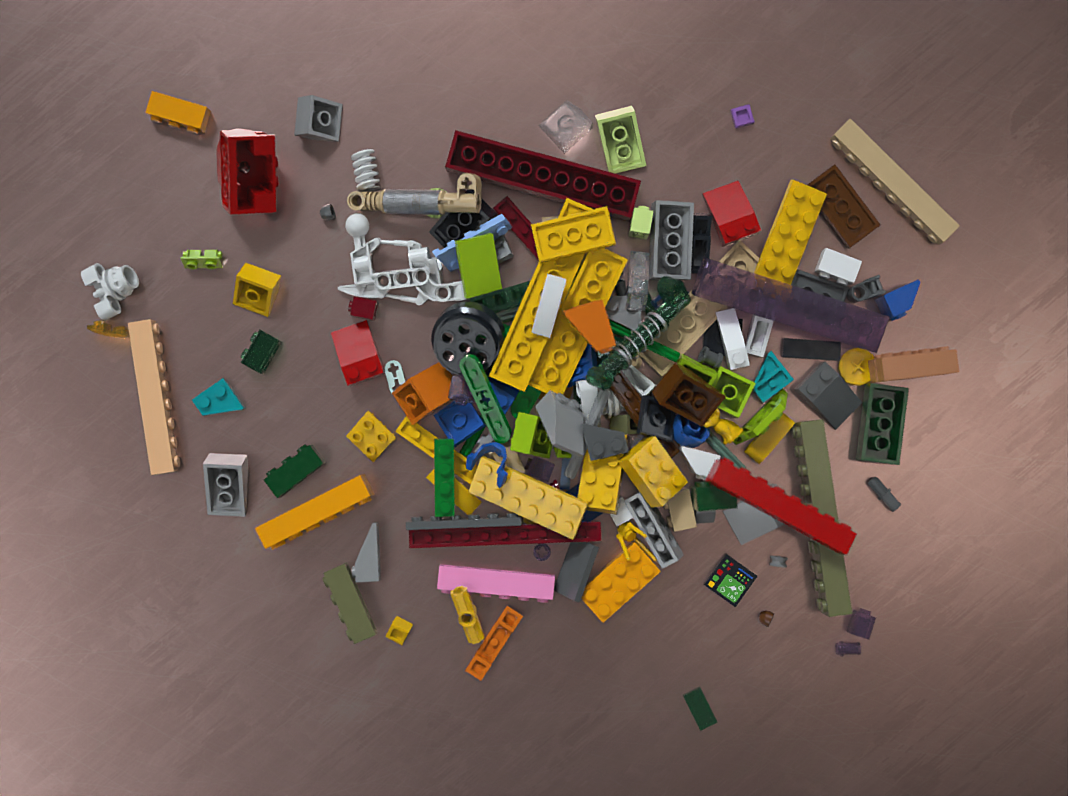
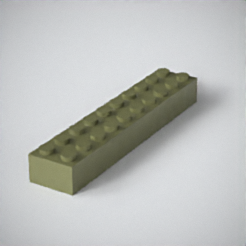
(819, 492)

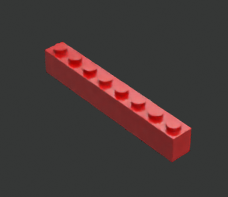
(781, 506)

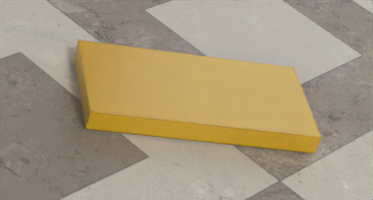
(573, 234)

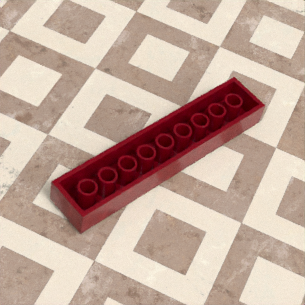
(542, 174)

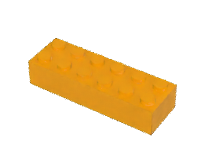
(311, 513)

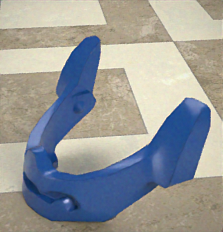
(495, 447)

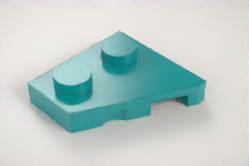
(771, 378)
(218, 399)

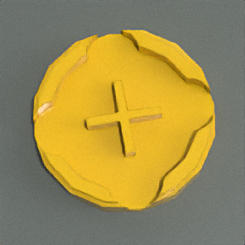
(854, 366)

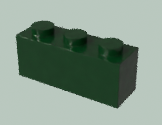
(294, 470)

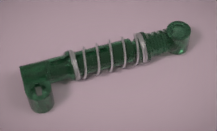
(675, 299)

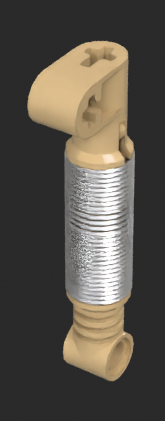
(421, 201)

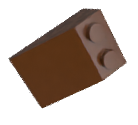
(687, 394)

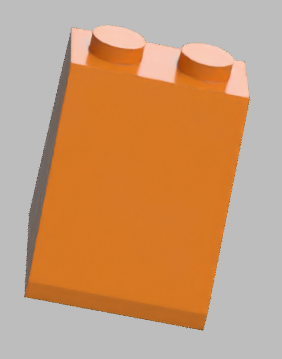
(592, 324)
(424, 392)

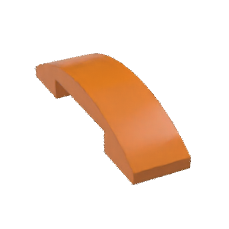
(493, 642)

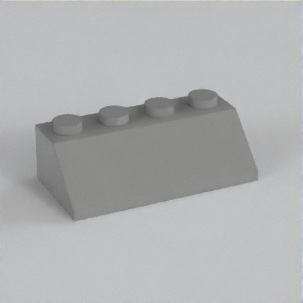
(671, 240)

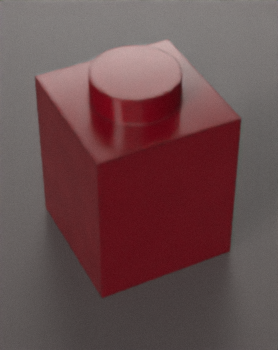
(363, 308)

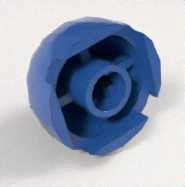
(689, 433)

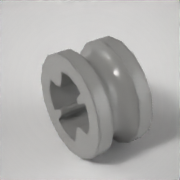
(778, 561)

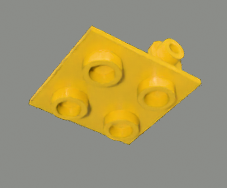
(370, 436)

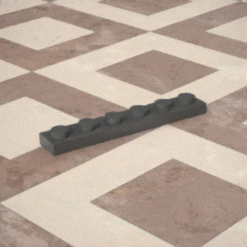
(456, 521)

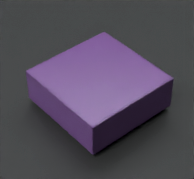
(742, 116)

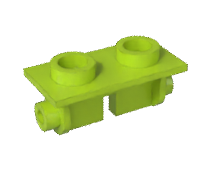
(211, 260)

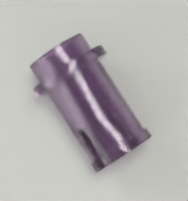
(847, 648)

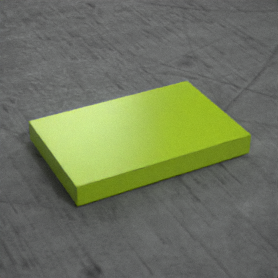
(478, 265)

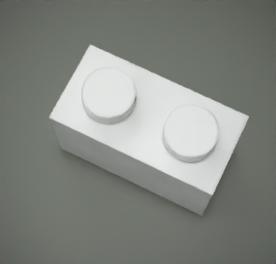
(838, 267)

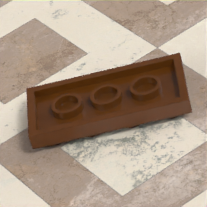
(844, 207)

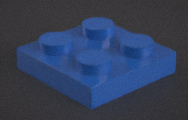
(459, 421)

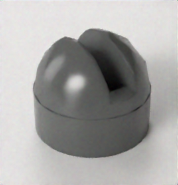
(327, 212)

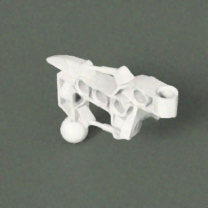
(368, 282)

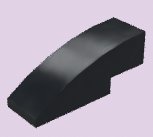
(701, 240)

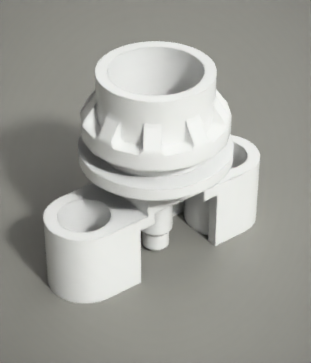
(110, 287)
(588, 395)

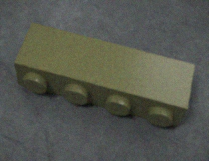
(350, 603)

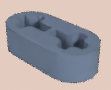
(565, 481)

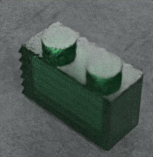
(260, 351)

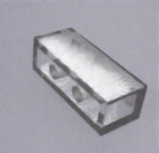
(637, 280)

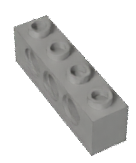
(654, 526)

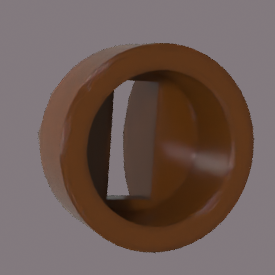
(766, 617)

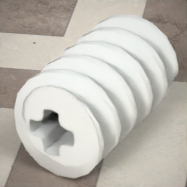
(364, 171)

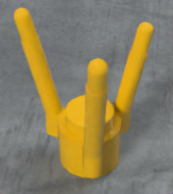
(627, 532)

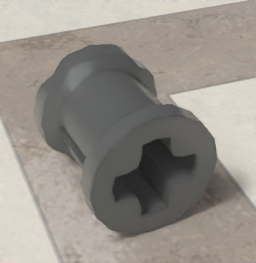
(710, 357)

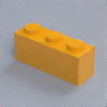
(177, 112)

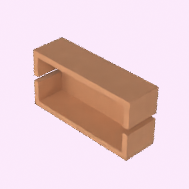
(913, 364)

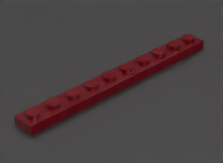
(499, 535)

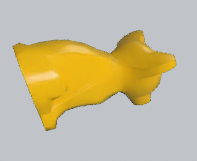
(726, 428)

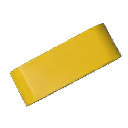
(764, 444)

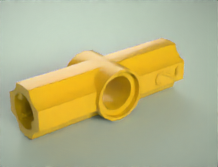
(465, 606)

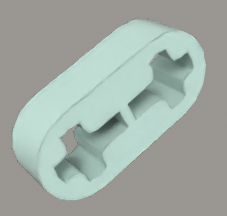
(390, 377)

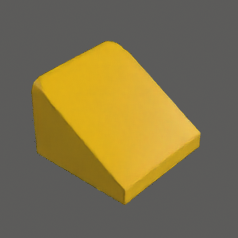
(399, 630)

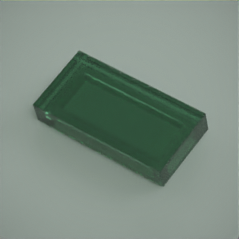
(699, 708)

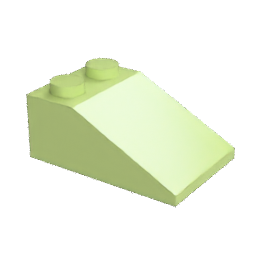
(620, 140)

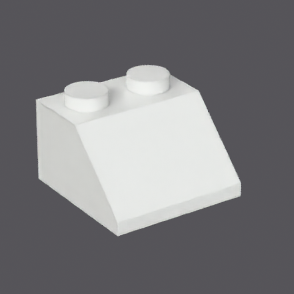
(698, 461)

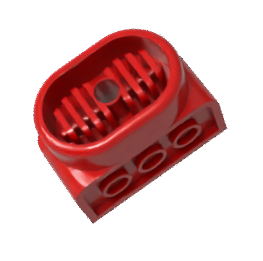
(254, 185)

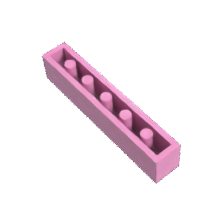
(497, 582)

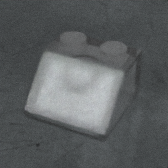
(566, 125)

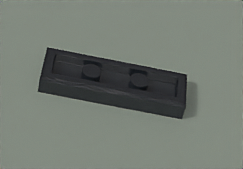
(811, 349)

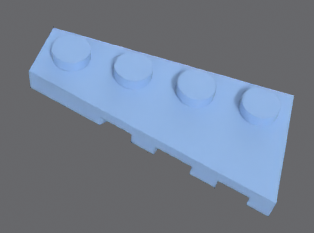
(448, 255)

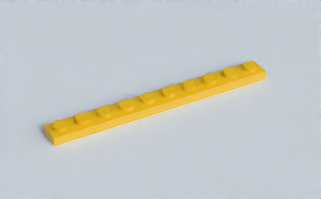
(425, 441)

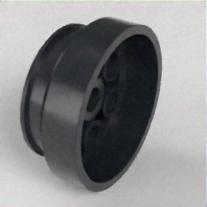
(480, 321)

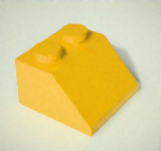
(256, 289)

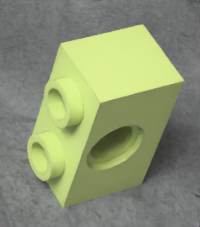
(640, 222)

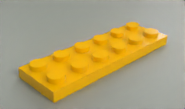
(790, 232)
(529, 498)

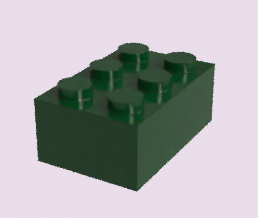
(709, 497)

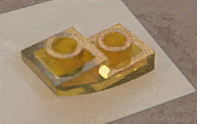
(102, 328)

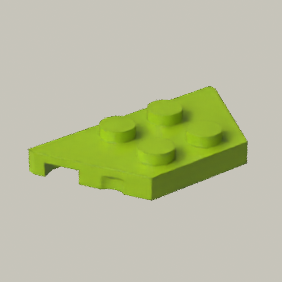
(764, 417)

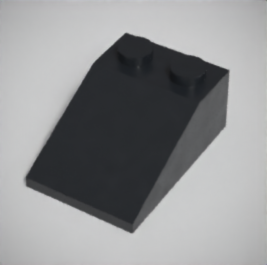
(454, 225)

